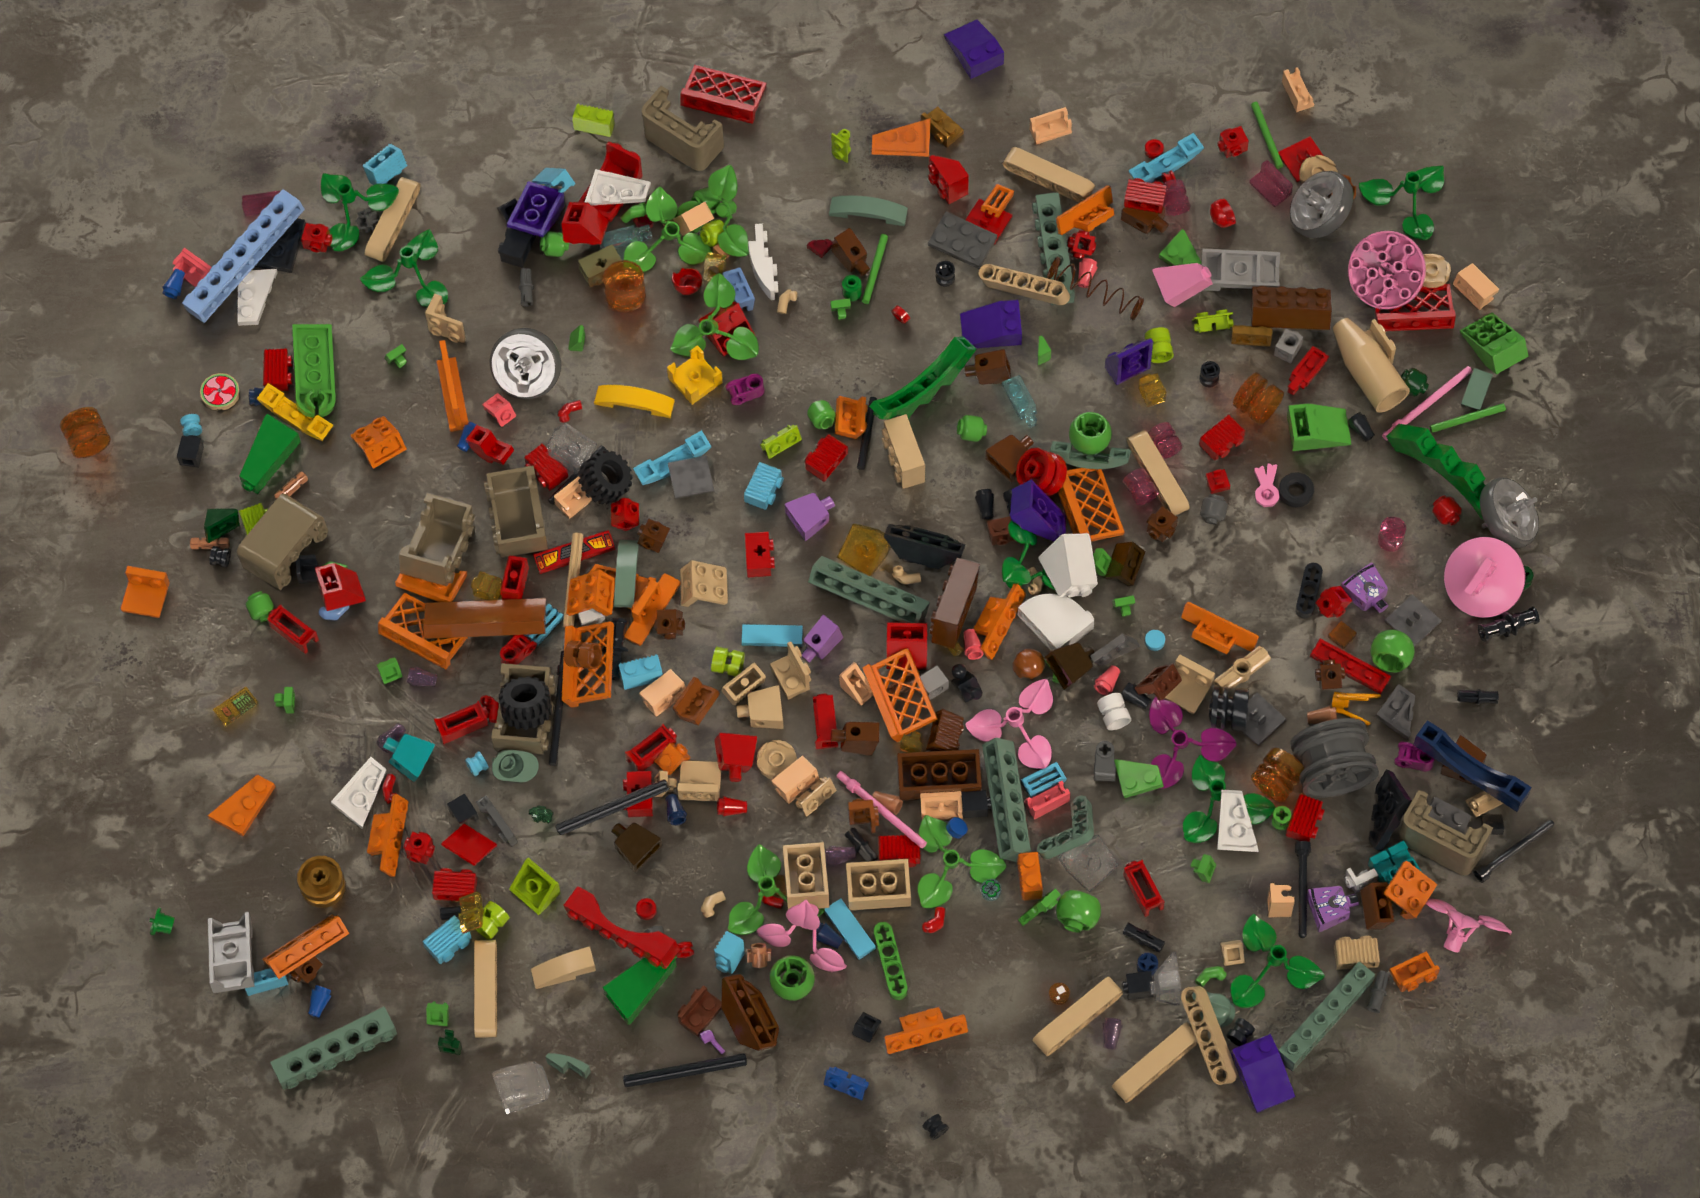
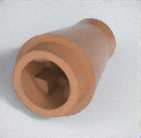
(1321, 715)
(889, 801)

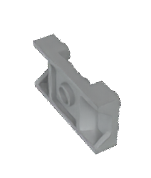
(1241, 268)
(230, 954)

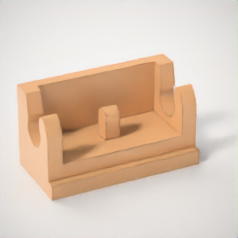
(1297, 90)
(1050, 125)
(1475, 286)
(571, 498)
(663, 692)
(795, 779)
(941, 805)
(1278, 904)

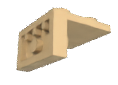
(440, 324)
(703, 583)
(792, 672)
(1194, 684)
(699, 781)

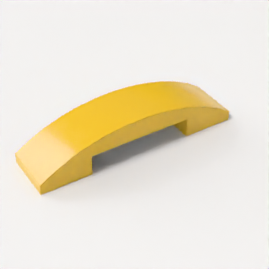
(634, 398)
(287, 411)

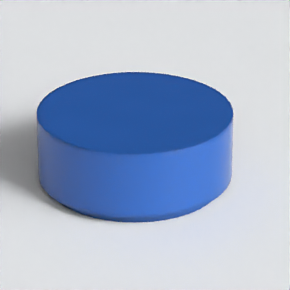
(956, 828)

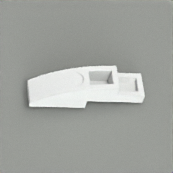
(762, 264)

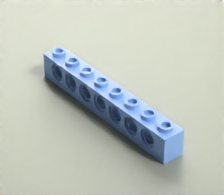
(242, 265)

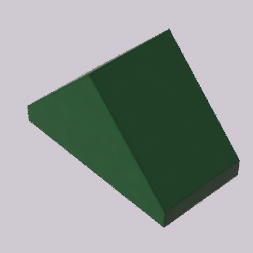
(220, 522)

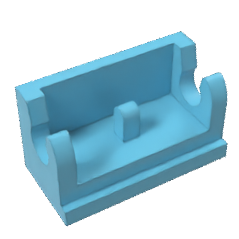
(555, 177)
(265, 981)

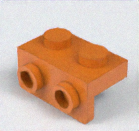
(850, 417)
(1414, 971)

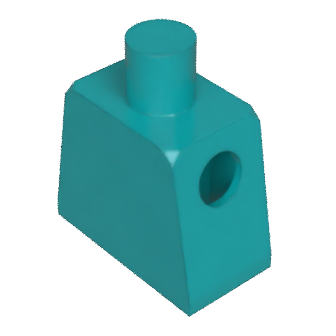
(409, 754)

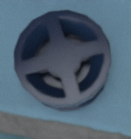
(1147, 960)

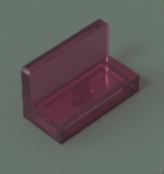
(1272, 184)
(255, 203)

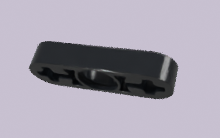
(1307, 582)

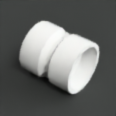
(1113, 708)

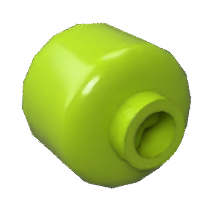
(710, 232)

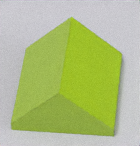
(535, 887)

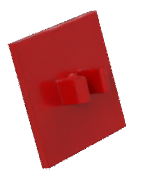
(1297, 153)
(989, 222)
(469, 844)

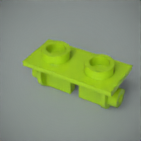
(841, 145)
(1205, 321)
(786, 438)

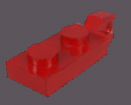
(1307, 369)

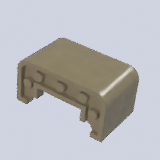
(688, 144)
(515, 511)
(280, 539)
(438, 540)
(531, 740)
(1440, 841)

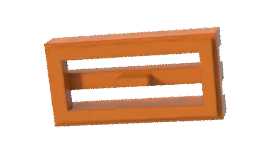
(992, 209)

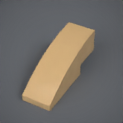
(563, 968)

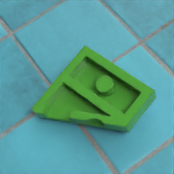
(1179, 251)
(1138, 777)
(1044, 904)

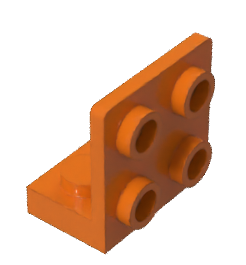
(379, 441)
(145, 591)
(591, 591)
(1410, 890)

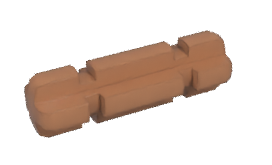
(292, 485)
(195, 543)

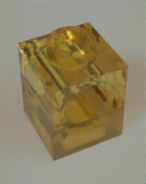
(714, 260)
(1152, 389)
(486, 586)

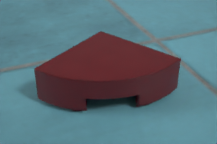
(820, 247)

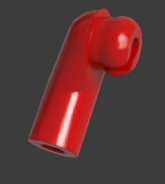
(492, 706)
(387, 788)
(773, 901)
(935, 923)

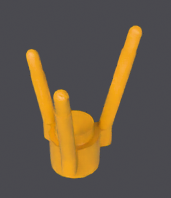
(1341, 701)

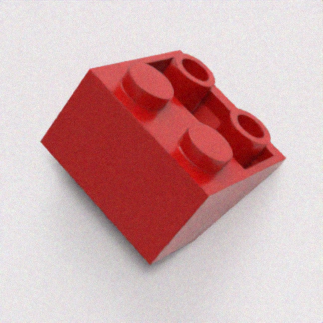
(948, 177)
(583, 224)
(728, 320)
(338, 586)
(908, 636)

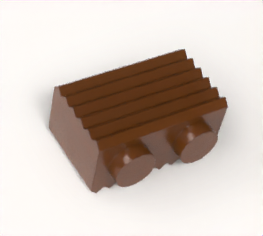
(945, 732)
(1376, 906)

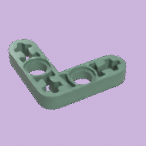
(1076, 836)

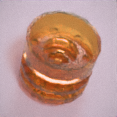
(624, 286)
(1258, 398)
(85, 432)
(1277, 774)

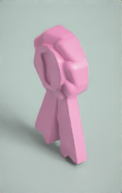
(1266, 493)

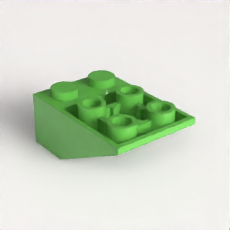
(1495, 343)
(1317, 427)

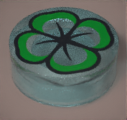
(990, 889)

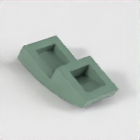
(1477, 389)
(563, 1062)

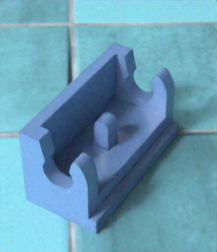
(742, 290)

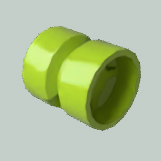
(1162, 349)
(720, 661)
(493, 918)

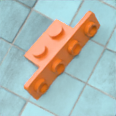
(1087, 213)
(644, 612)
(997, 619)
(1217, 631)
(387, 835)
(923, 1029)

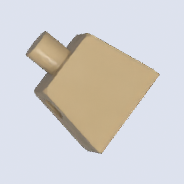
(763, 708)

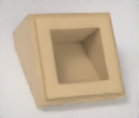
(1232, 952)

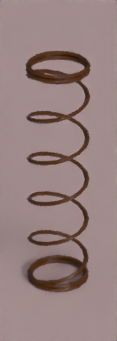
(1054, 268)

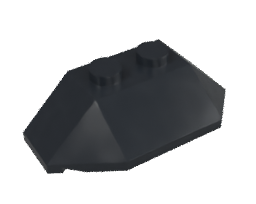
(923, 546)

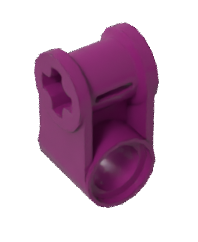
(744, 389)
(1412, 758)

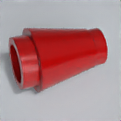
(729, 806)

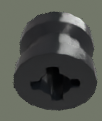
(220, 556)
(935, 1127)

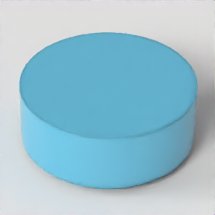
(1155, 640)

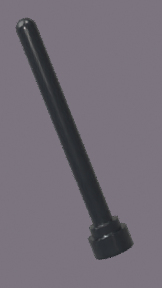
(1302, 849)
(1484, 871)

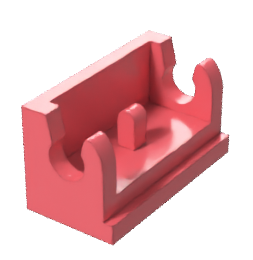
(194, 267)
(1047, 800)

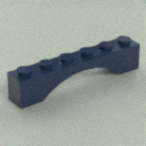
(1499, 785)

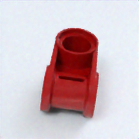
(519, 647)

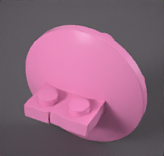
(1386, 270)
(1484, 577)

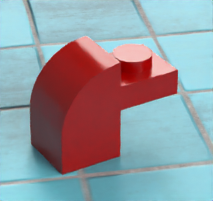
(488, 447)

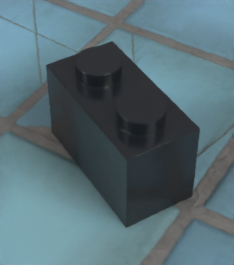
(516, 247)

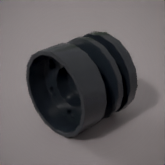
(1229, 708)

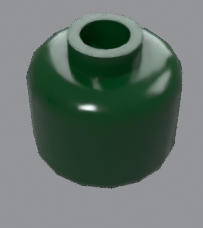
(1415, 381)

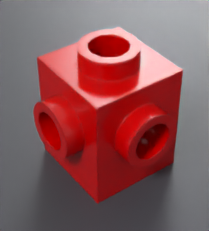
(1233, 142)
(316, 237)
(1088, 244)
(625, 514)
(1333, 602)
(421, 852)

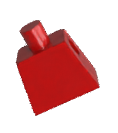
(735, 754)

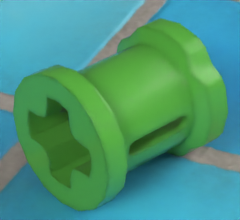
(1286, 814)

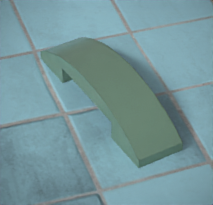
(868, 207)
(1097, 461)
(626, 573)

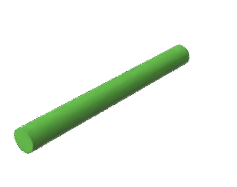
(1267, 135)
(874, 269)
(1467, 418)

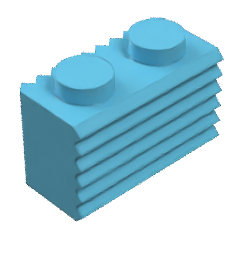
(385, 165)
(763, 485)
(640, 672)
(446, 940)
(729, 952)

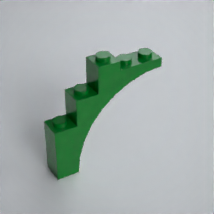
(925, 386)
(1442, 458)

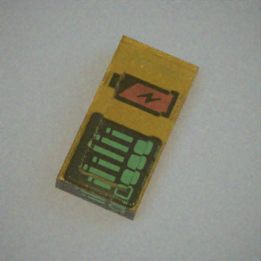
(235, 706)

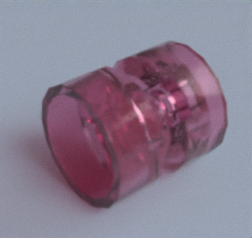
(1175, 200)
(1165, 441)
(1141, 487)
(1391, 534)

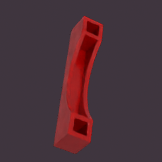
(654, 946)

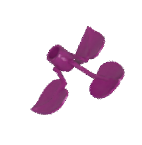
(1164, 717)

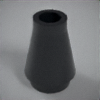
(1361, 426)
(985, 502)
(1131, 695)

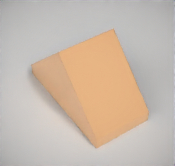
(694, 218)
(855, 684)

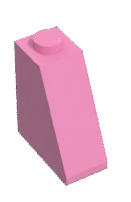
(1182, 281)

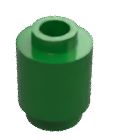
(851, 287)

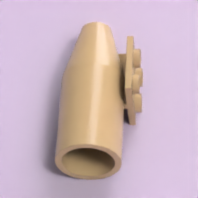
(1370, 362)

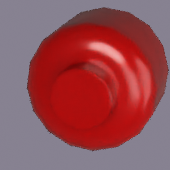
(1447, 510)

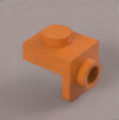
(672, 757)

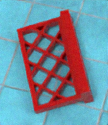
(719, 104)
(1420, 320)

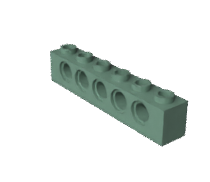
(1051, 205)
(868, 591)
(1006, 798)
(1326, 1015)
(339, 1038)

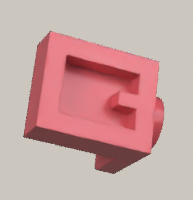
(500, 409)

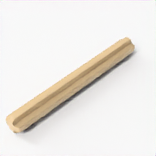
(574, 571)

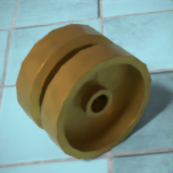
(321, 881)

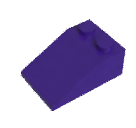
(975, 48)
(537, 209)
(993, 325)
(1129, 361)
(1036, 512)
(1262, 1073)

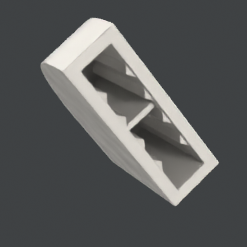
(1056, 619)

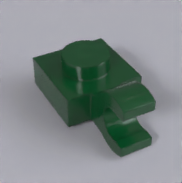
(449, 1043)

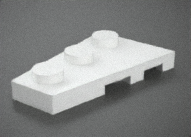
(616, 189)
(253, 295)
(360, 792)
(1235, 824)

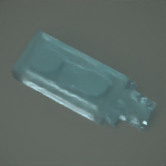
(625, 236)
(1021, 399)

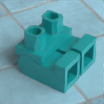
(1388, 862)

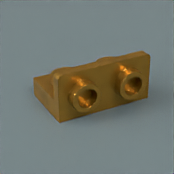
(943, 127)
(1251, 335)

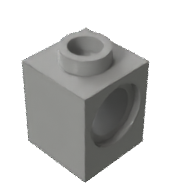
(1287, 352)
(934, 682)

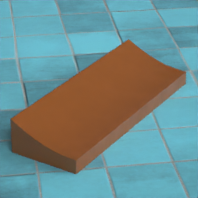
(485, 618)

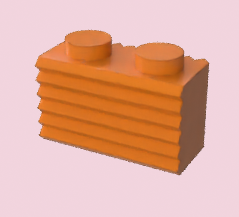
(1030, 876)

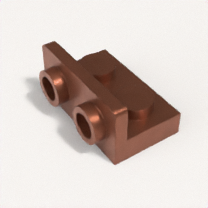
(999, 531)
(1160, 681)
(699, 1011)

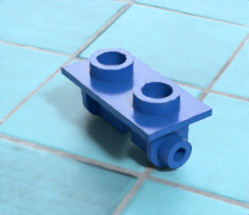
(838, 1080)

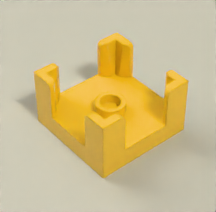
(695, 376)

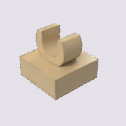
(671, 781)

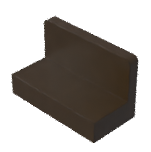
(1125, 562)

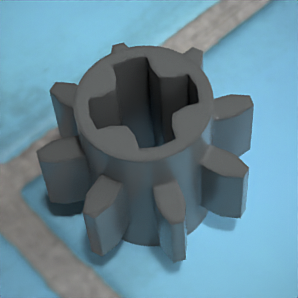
(367, 220)

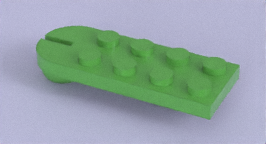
(313, 368)

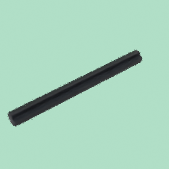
(612, 807)
(685, 1070)

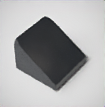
(507, 208)
(1495, 821)
(866, 1027)

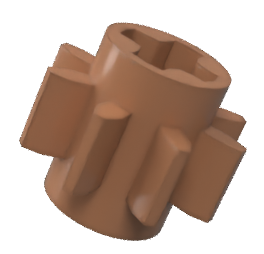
(758, 955)

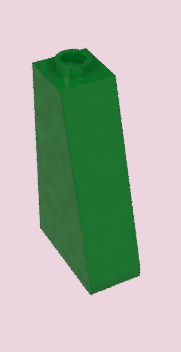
(268, 453)
(636, 987)

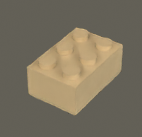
(903, 451)
(806, 874)
(878, 884)

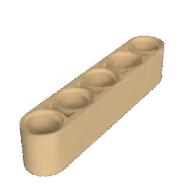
(1048, 175)
(392, 220)
(1030, 290)
(1150, 459)
(485, 988)
(1077, 1016)
(1217, 1041)
(1155, 1063)

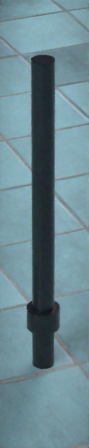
(557, 715)

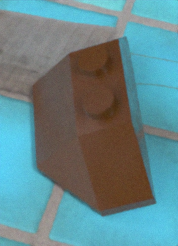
(748, 1013)

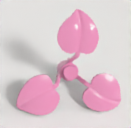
(1034, 698)
(806, 917)
(1456, 936)

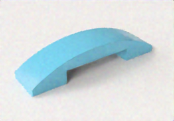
(1171, 160)
(658, 469)

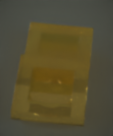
(471, 912)

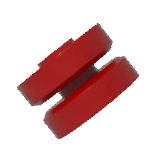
(1044, 468)

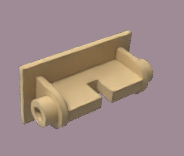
(821, 792)
(1482, 803)

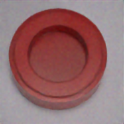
(1154, 148)
(900, 314)
(646, 909)

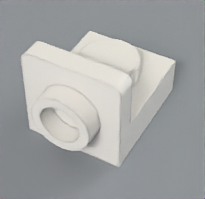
(1362, 879)

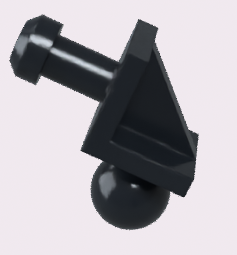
(966, 683)

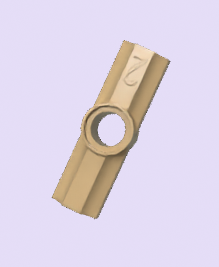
(1251, 663)

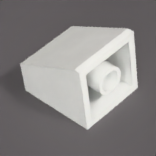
(1070, 565)

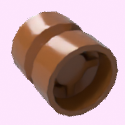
(583, 654)

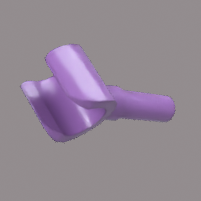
(707, 1036)

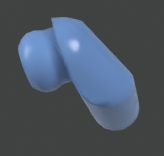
(332, 614)

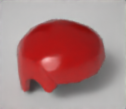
(1222, 213)
(687, 281)

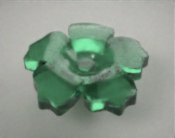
(540, 814)

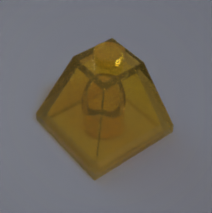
(864, 549)

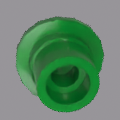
(161, 923)

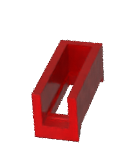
(299, 642)
(824, 720)
(464, 728)
(643, 763)
(1145, 905)

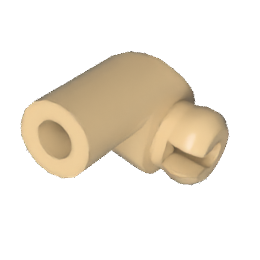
(784, 299)
(904, 578)
(1036, 584)
(709, 903)

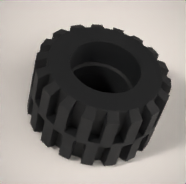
(595, 484)
(525, 702)

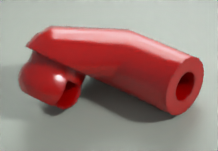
(567, 408)

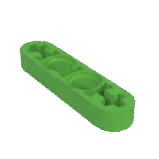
(893, 960)

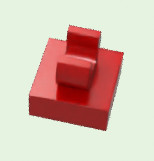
(1217, 481)

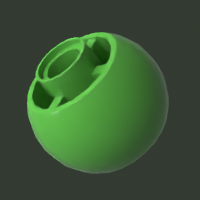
(1090, 433)
(1392, 651)
(1078, 911)
(792, 991)

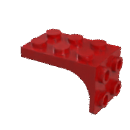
(618, 162)

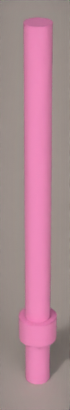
(1430, 400)
(854, 787)

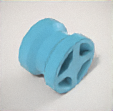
(191, 425)
(476, 764)

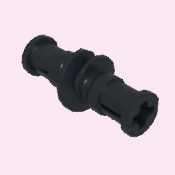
(1508, 623)
(618, 640)

